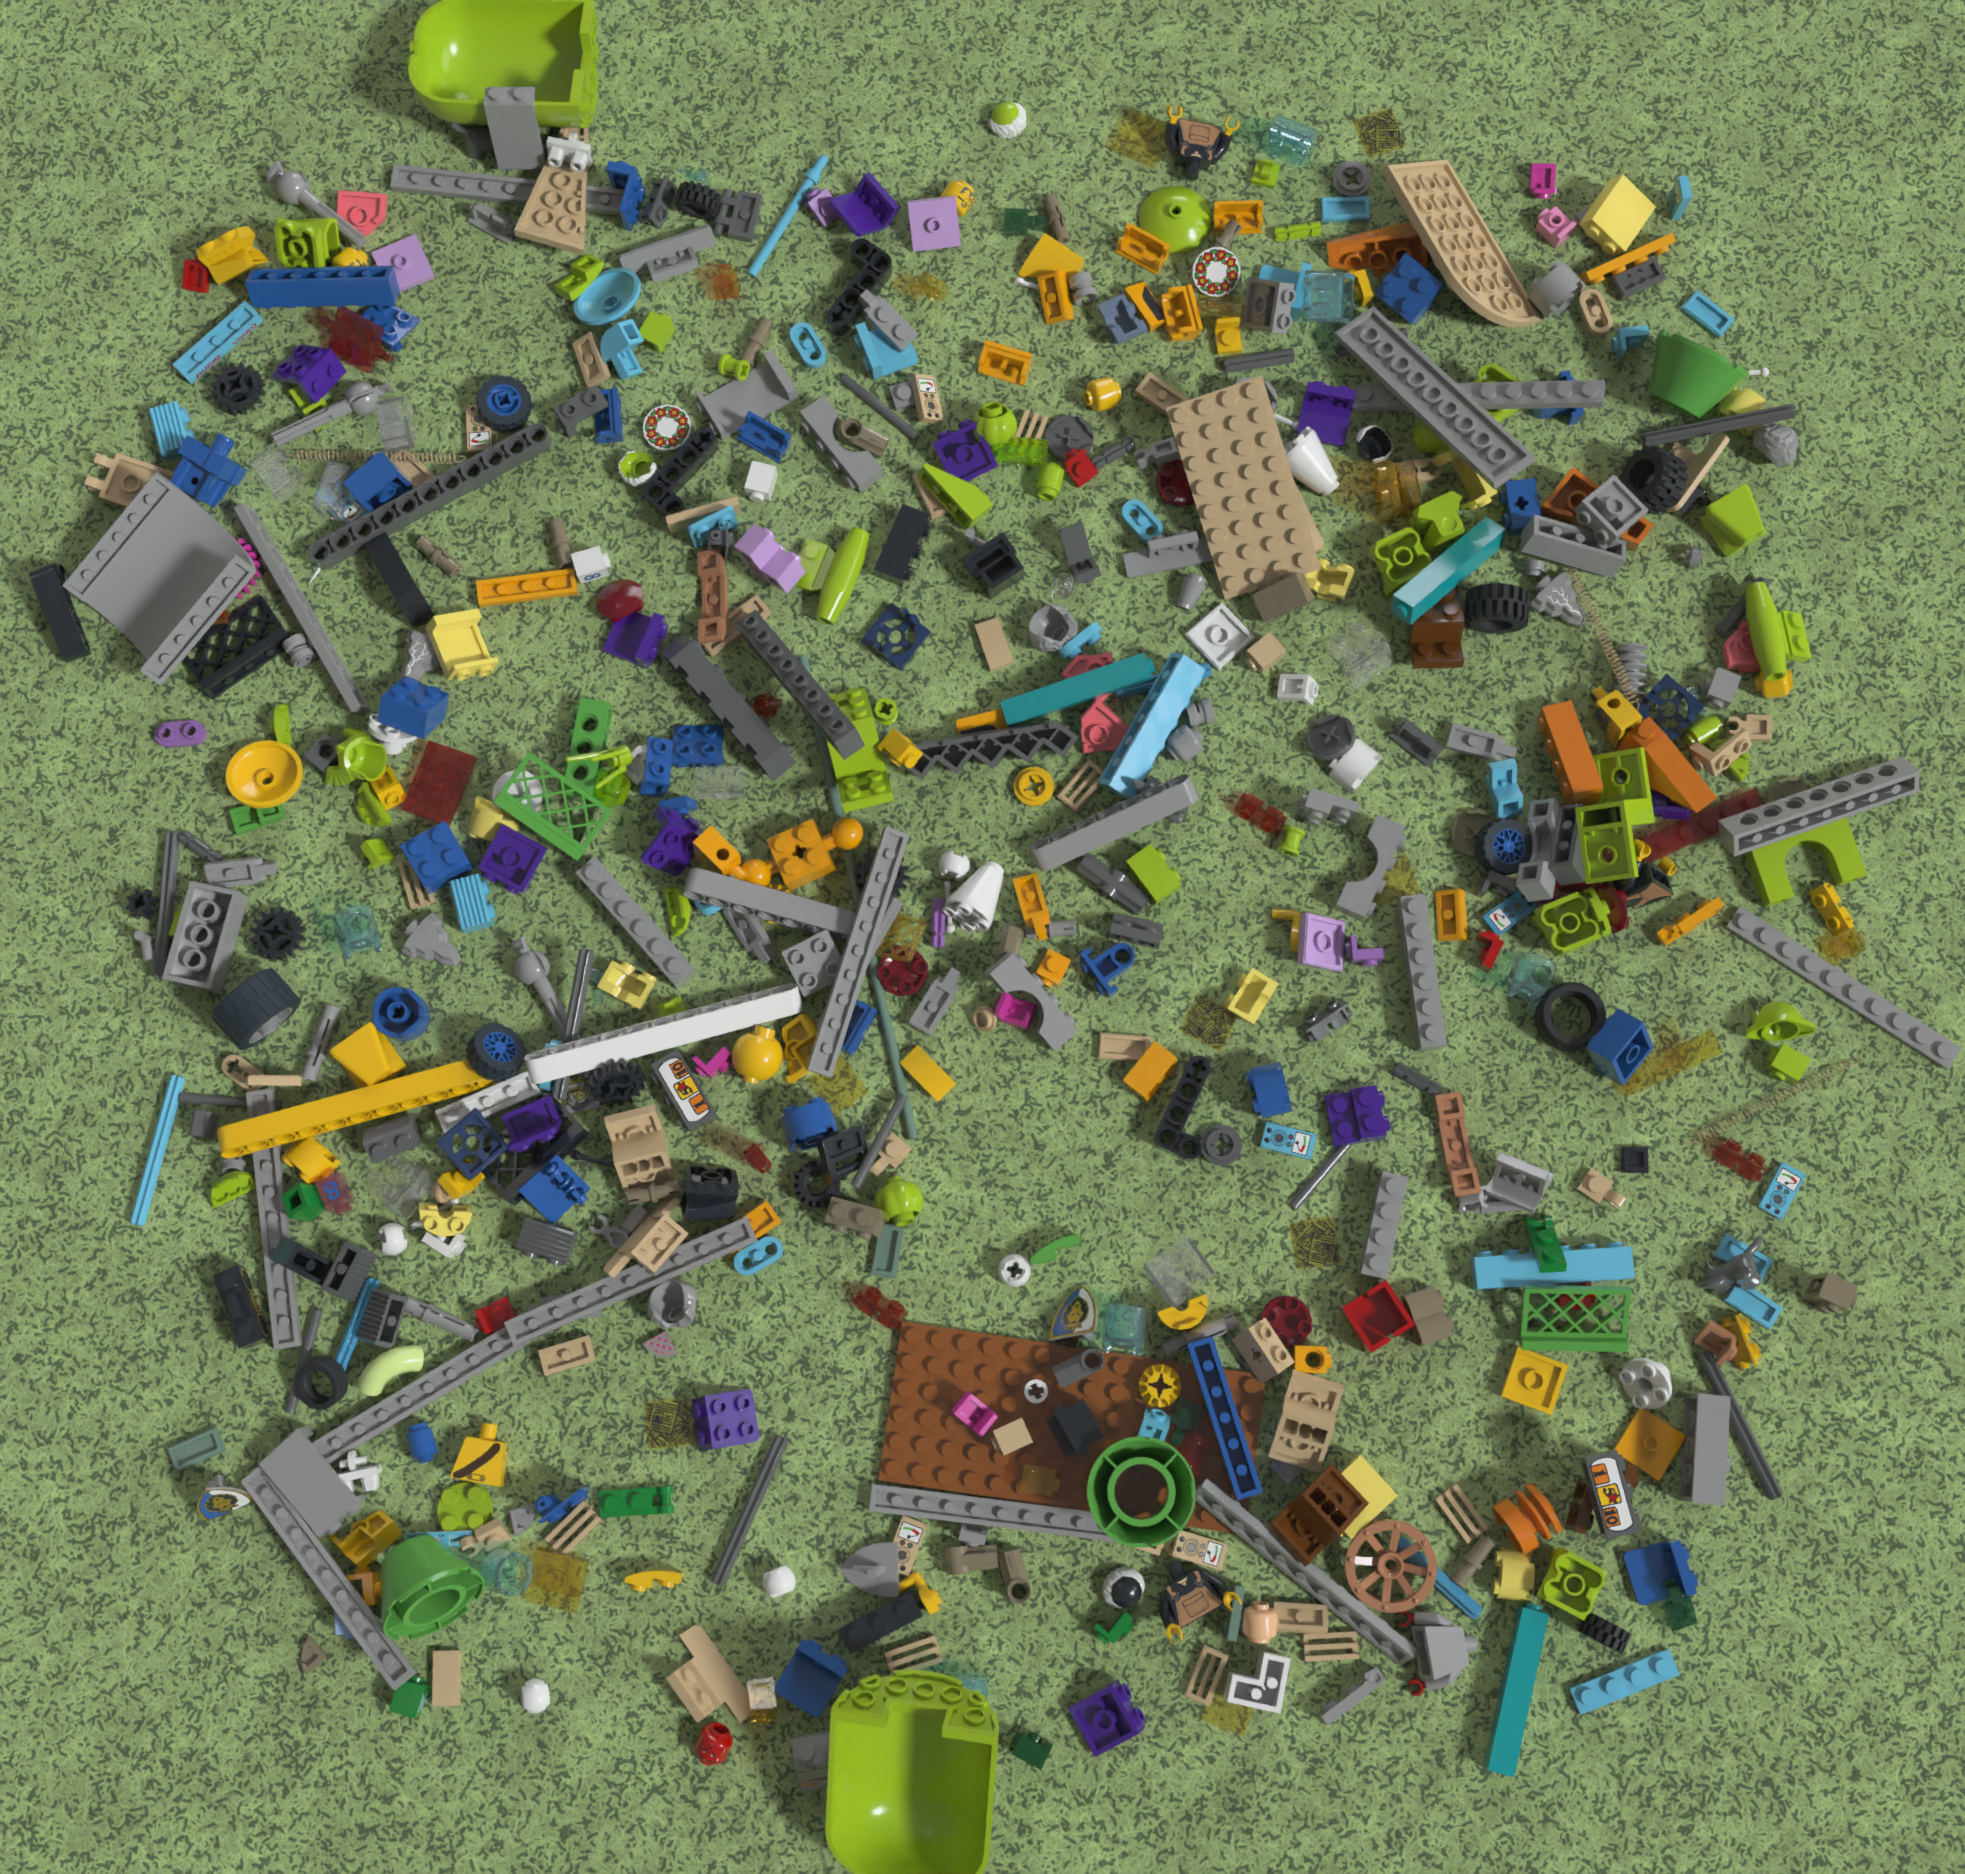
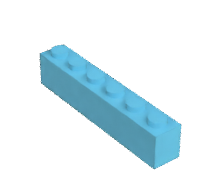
(1152, 725)
(1582, 1266)

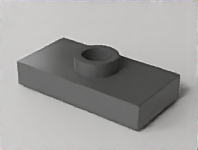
(1638, 278)

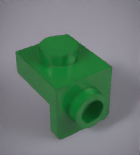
(1121, 1627)

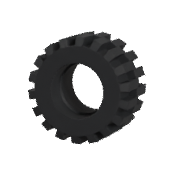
(1654, 477)
(1497, 608)

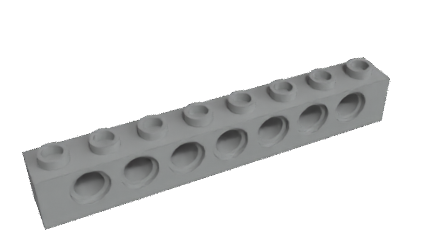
(1818, 806)

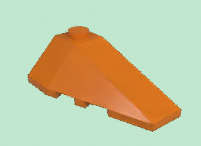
(1377, 249)
(1667, 767)

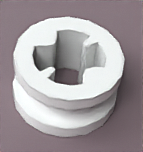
(1032, 1398)

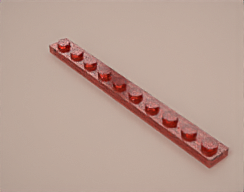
(1677, 836)

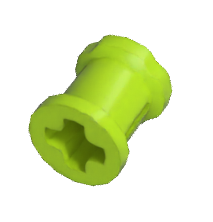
(733, 367)
(890, 705)
(1291, 841)

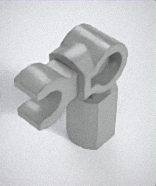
(617, 1237)

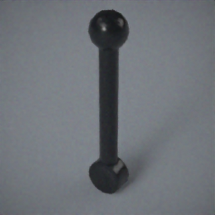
(577, 1155)

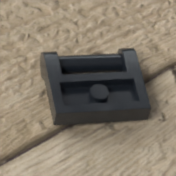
(839, 1147)

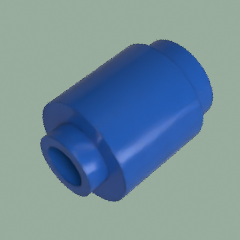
(421, 1443)

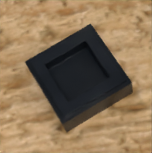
(1634, 1160)

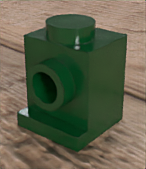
(1030, 1748)

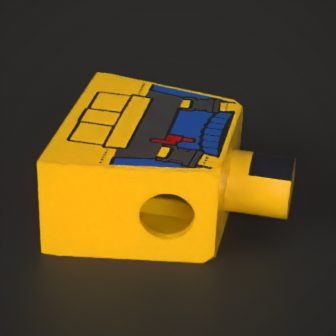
(1614, 714)

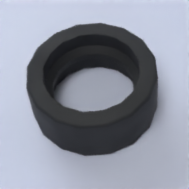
(308, 1393)

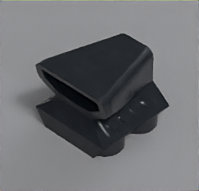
(709, 1193)

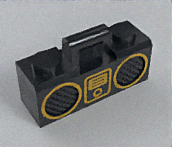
(241, 1307)

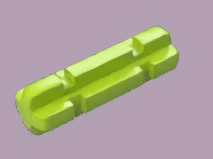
(1297, 231)

